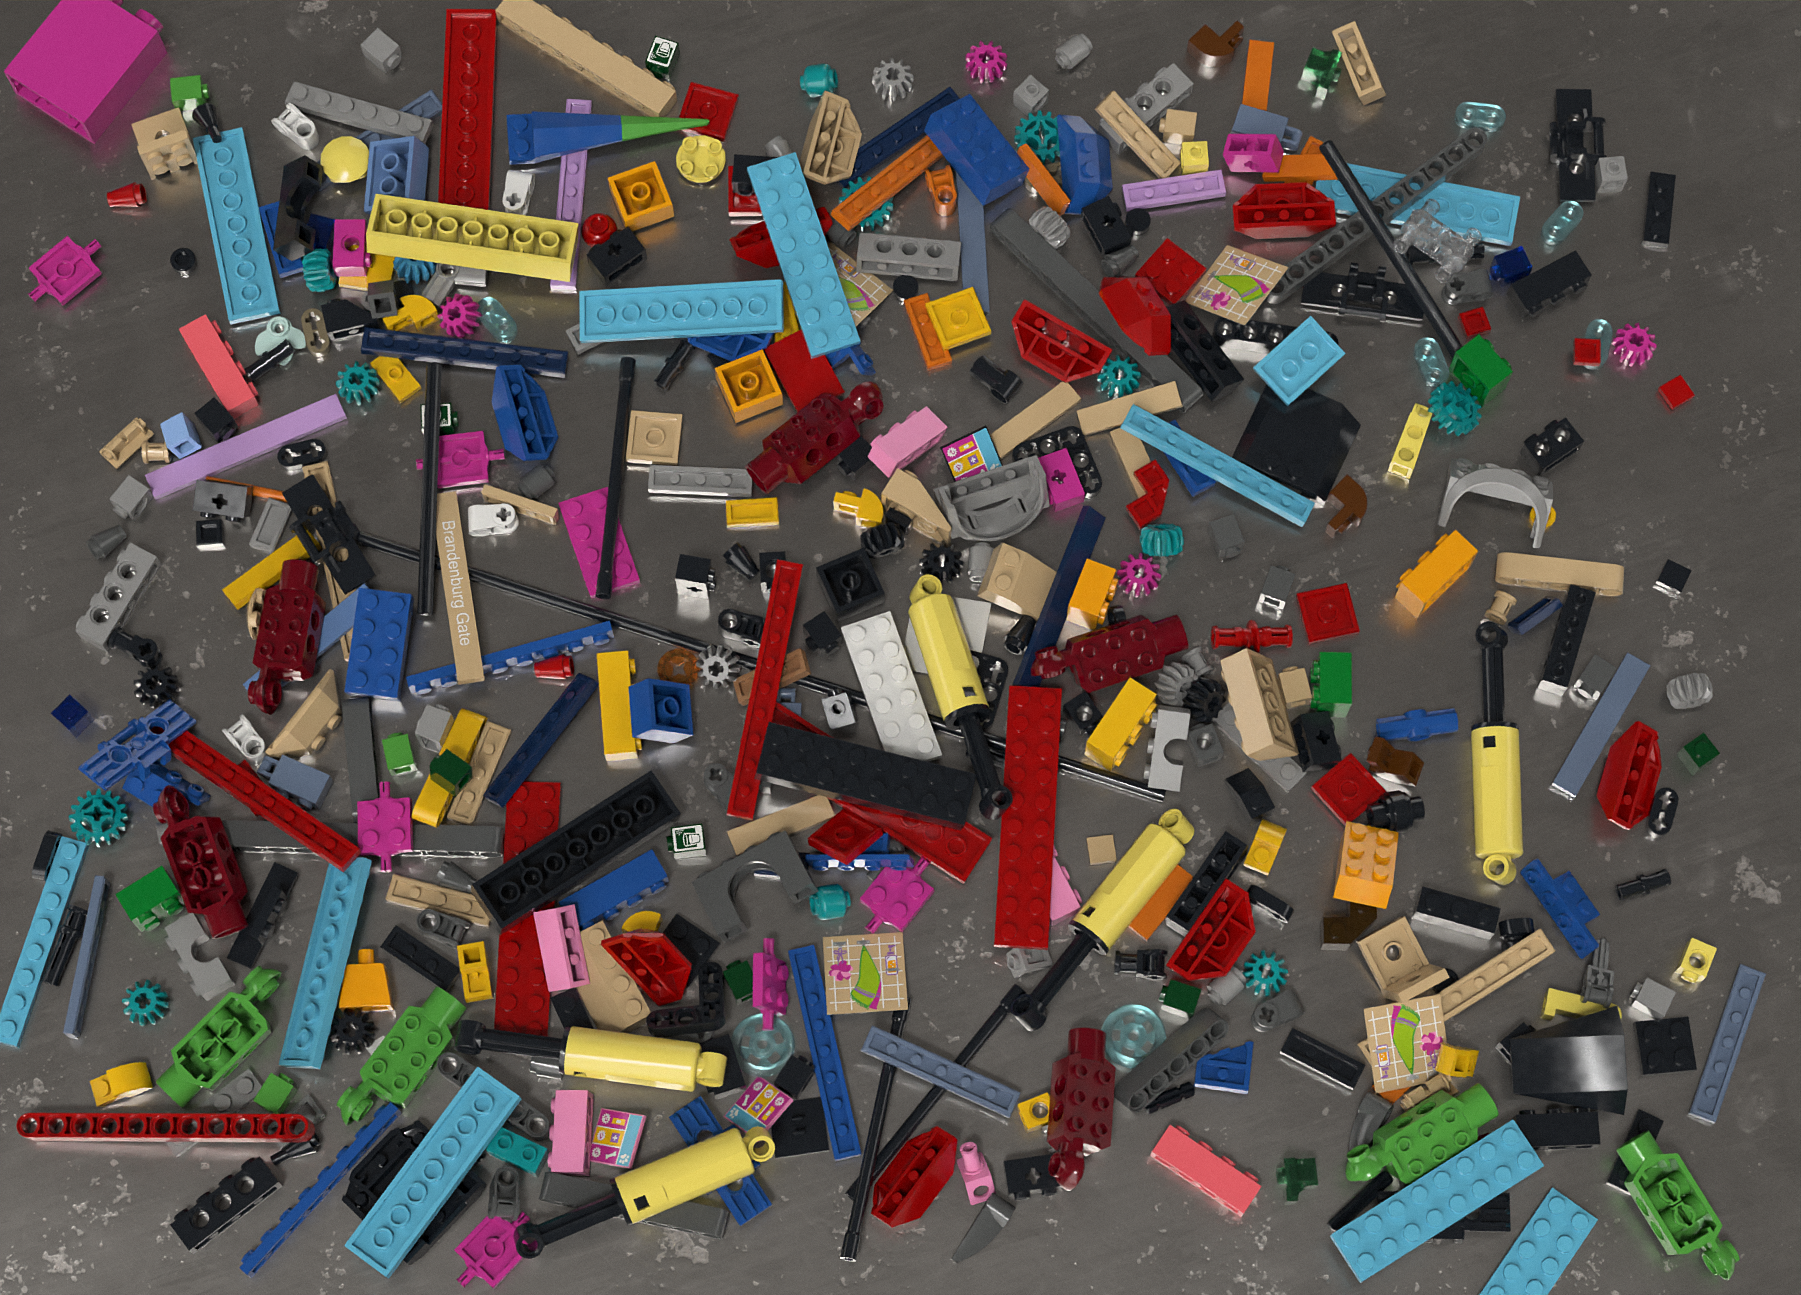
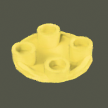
(700, 158)
(345, 159)

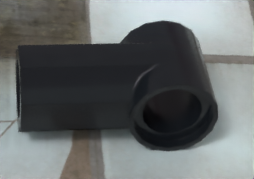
(1002, 383)

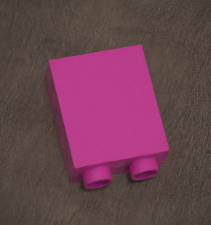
(87, 63)

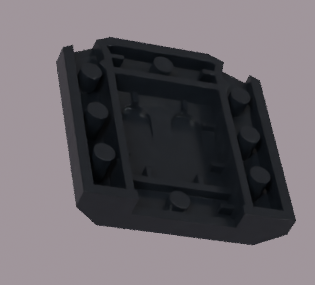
(1298, 442)
(379, 1169)

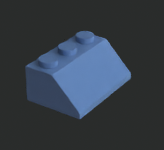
(396, 169)

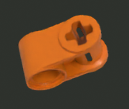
(941, 186)

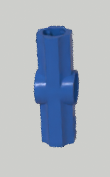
(1417, 725)

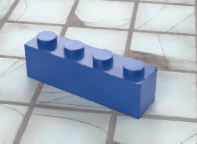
(617, 890)

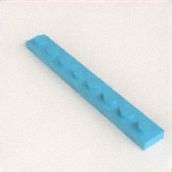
(1217, 465)
(41, 940)

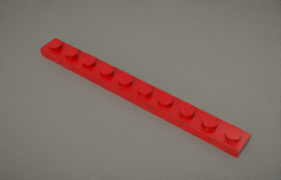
(764, 687)
(263, 800)

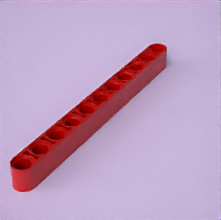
(152, 1127)

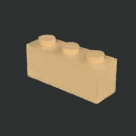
(1359, 63)

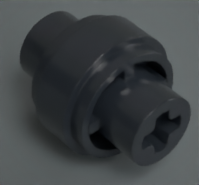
(1395, 811)

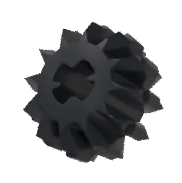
(882, 540)
(951, 565)
(151, 679)
(1204, 699)
(360, 1034)

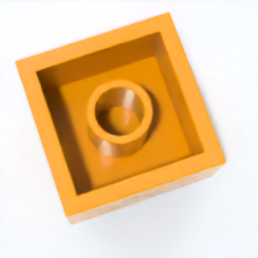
(641, 196)
(749, 386)
(1089, 600)

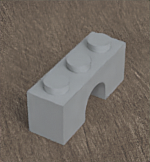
(1169, 725)
(208, 977)

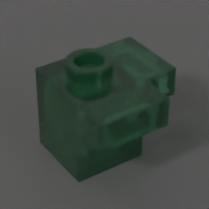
(1322, 70)
(1295, 1177)

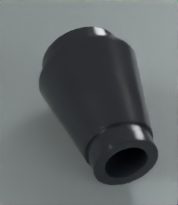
(741, 561)
(1019, 636)

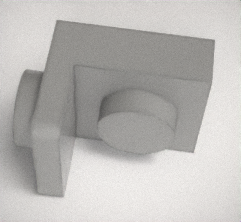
(1027, 960)

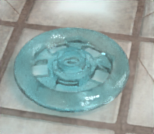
(1141, 1015)
(764, 1067)

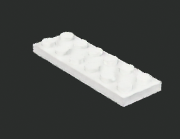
(890, 688)

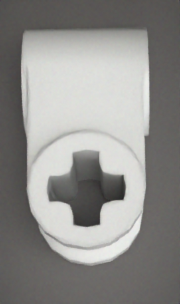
(294, 124)
(518, 191)
(488, 519)
(244, 738)

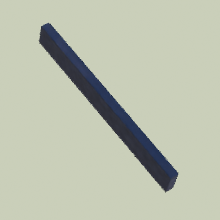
(463, 352)
(1056, 604)

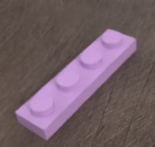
(1174, 190)

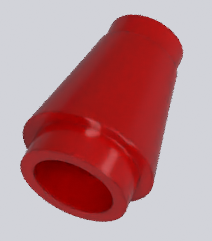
(128, 196)
(555, 667)

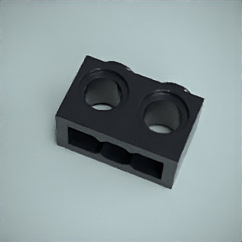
(1555, 450)

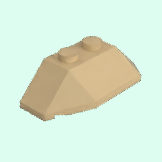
(831, 141)
(311, 722)

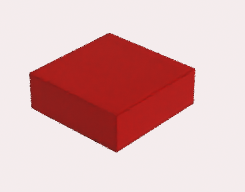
(1474, 322)
(1586, 352)
(1676, 392)

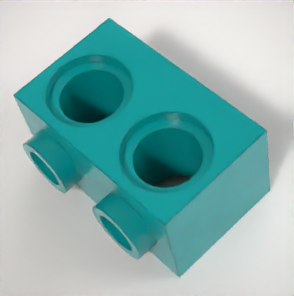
(518, 1152)

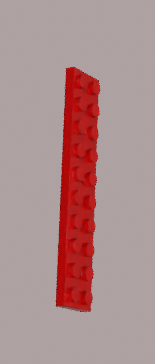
(467, 108)
(1030, 819)
(944, 847)
(521, 984)

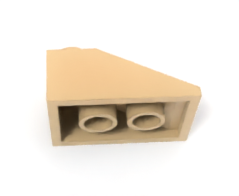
(910, 498)
(1016, 581)

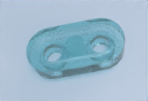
(1479, 116)
(1560, 224)
(495, 318)
(1606, 331)
(1431, 364)

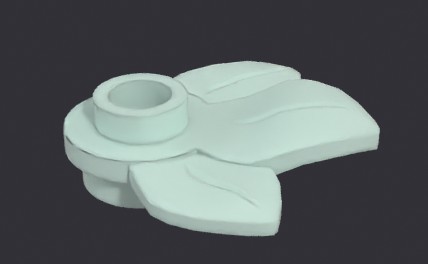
(270, 339)

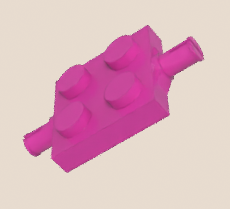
(65, 270)
(463, 459)
(385, 826)
(897, 896)
(769, 984)
(490, 1250)

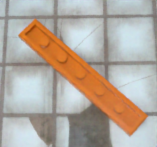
(886, 183)

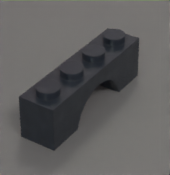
(299, 183)

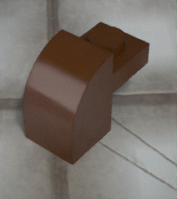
(1214, 49)
(1350, 501)
(1394, 764)

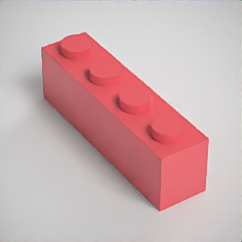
(219, 367)
(1205, 1170)

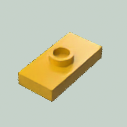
(396, 377)

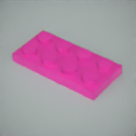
(585, 525)

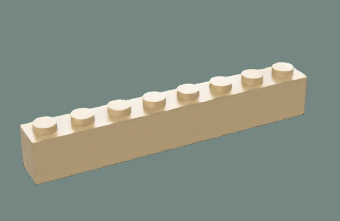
(587, 56)

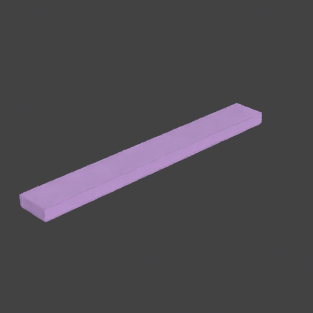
(572, 190)
(245, 446)

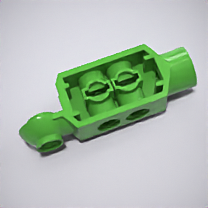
(220, 1039)
(404, 1056)
(1423, 1136)
(1675, 1204)

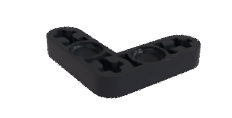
(1080, 448)
(985, 663)
(700, 1013)

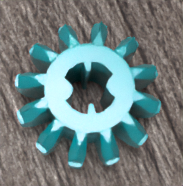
(319, 270)
(1127, 382)
(350, 389)
(1161, 539)
(1274, 971)
(142, 1014)

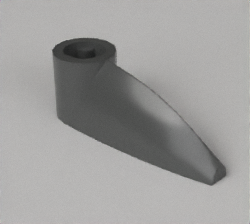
(1371, 1116)
(985, 1227)

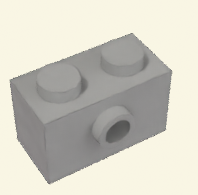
(434, 727)

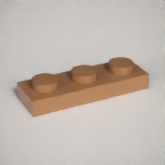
(794, 669)

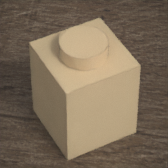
(1178, 126)
(1294, 687)

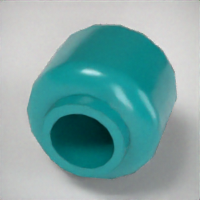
(818, 79)
(829, 902)

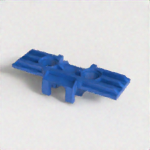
(118, 760)
(748, 1200)

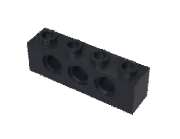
(1201, 353)
(1566, 640)
(1216, 868)
(241, 1203)

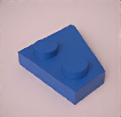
(1226, 1070)

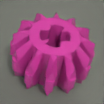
(983, 70)
(451, 311)
(1636, 337)
(1143, 584)

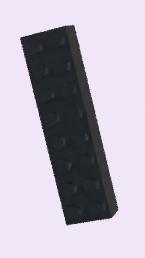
(865, 776)
(575, 852)

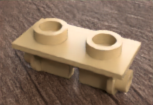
(126, 442)
(1438, 1083)

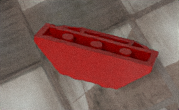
(1283, 211)
(756, 246)
(1138, 312)
(1057, 345)
(1630, 776)
(1216, 936)
(651, 963)
(914, 1177)

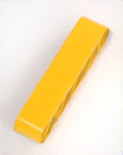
(462, 742)

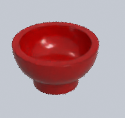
(598, 229)

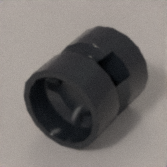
(1515, 930)

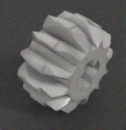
(892, 71)
(1050, 226)
(728, 662)
(1173, 683)
(1689, 691)

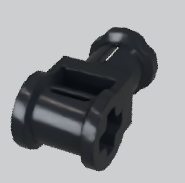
(136, 647)
(1142, 963)

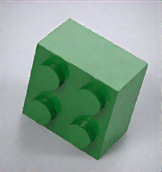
(1481, 370)
(1332, 683)
(151, 899)

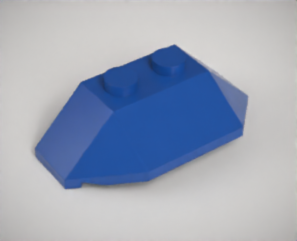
(1083, 162)
(732, 346)
(523, 414)

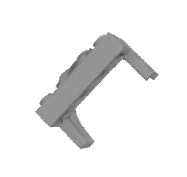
(1016, 480)
(1498, 483)

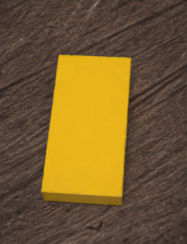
(752, 512)

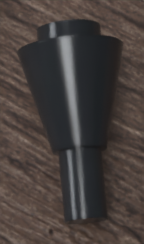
(206, 117)
(296, 1149)

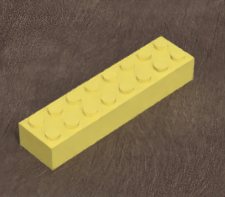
(472, 237)

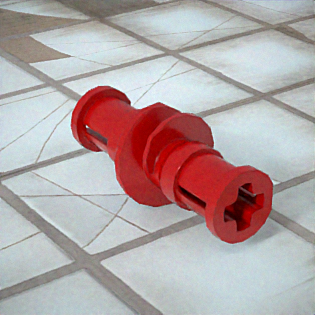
(1251, 636)

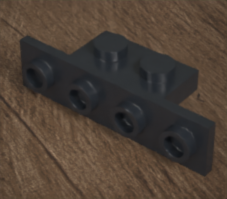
(263, 914)

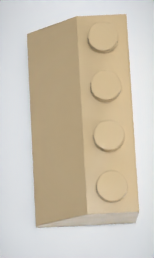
(1258, 706)
(612, 993)

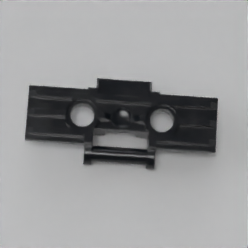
(1568, 144)
(1363, 289)
(334, 528)
(1492, 1217)

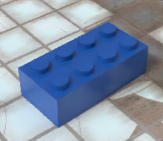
(976, 149)
(379, 644)

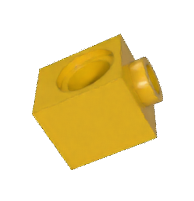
(1025, 1108)

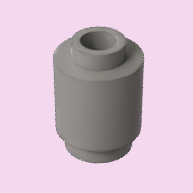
(1073, 51)
(979, 560)
(1226, 988)

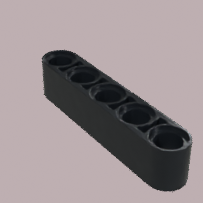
(1261, 330)

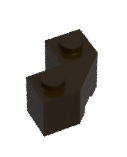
(1343, 932)

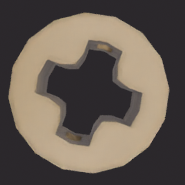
(155, 452)
(1500, 607)

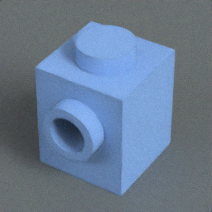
(180, 435)

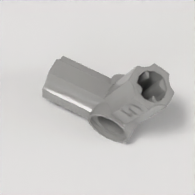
(441, 284)

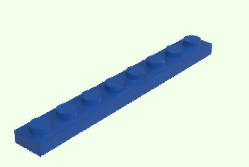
(521, 655)
(824, 1053)
(312, 1197)

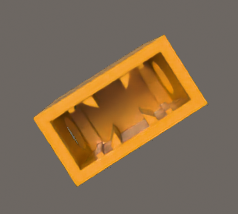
(366, 985)

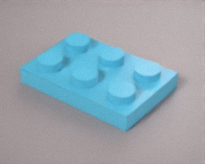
(1299, 361)

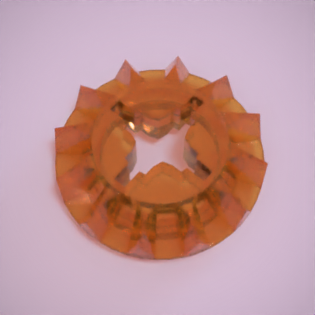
(678, 657)

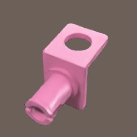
(975, 1172)

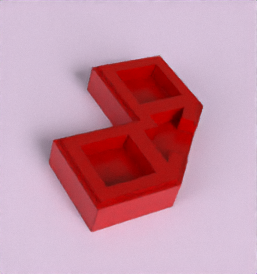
(1155, 485)

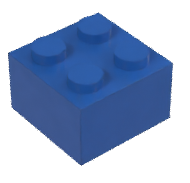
(660, 710)

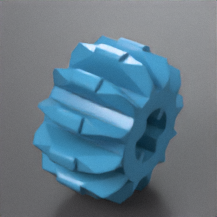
(414, 269)

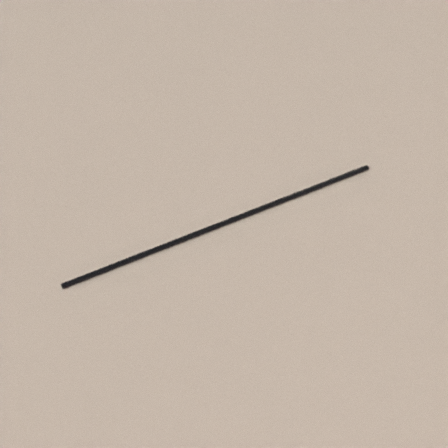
(745, 661)

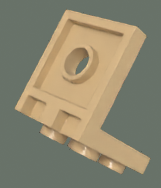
(166, 152)
(1409, 972)

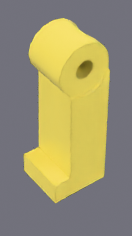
(1410, 442)
(1568, 1005)

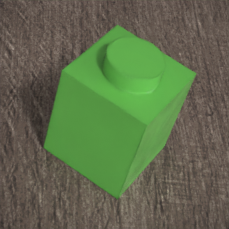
(188, 92)
(399, 754)
(276, 1093)

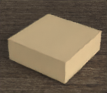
(1101, 849)

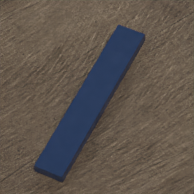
(897, 137)
(540, 740)

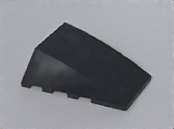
(1574, 1062)

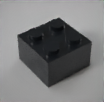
(850, 584)

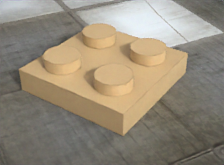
(654, 438)

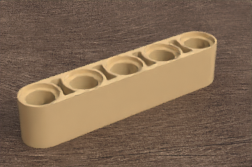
(1559, 573)

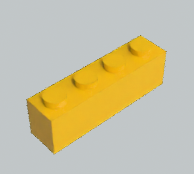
(614, 679)

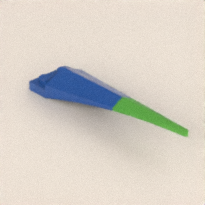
(554, 134)

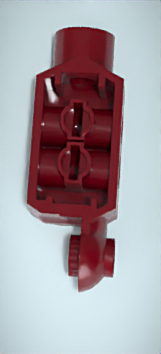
(814, 437)
(287, 633)
(1114, 652)
(202, 864)
(1080, 1105)

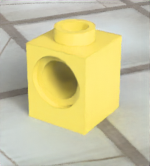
(1194, 157)
(1703, 952)

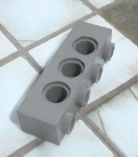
(1169, 79)
(908, 256)
(132, 590)

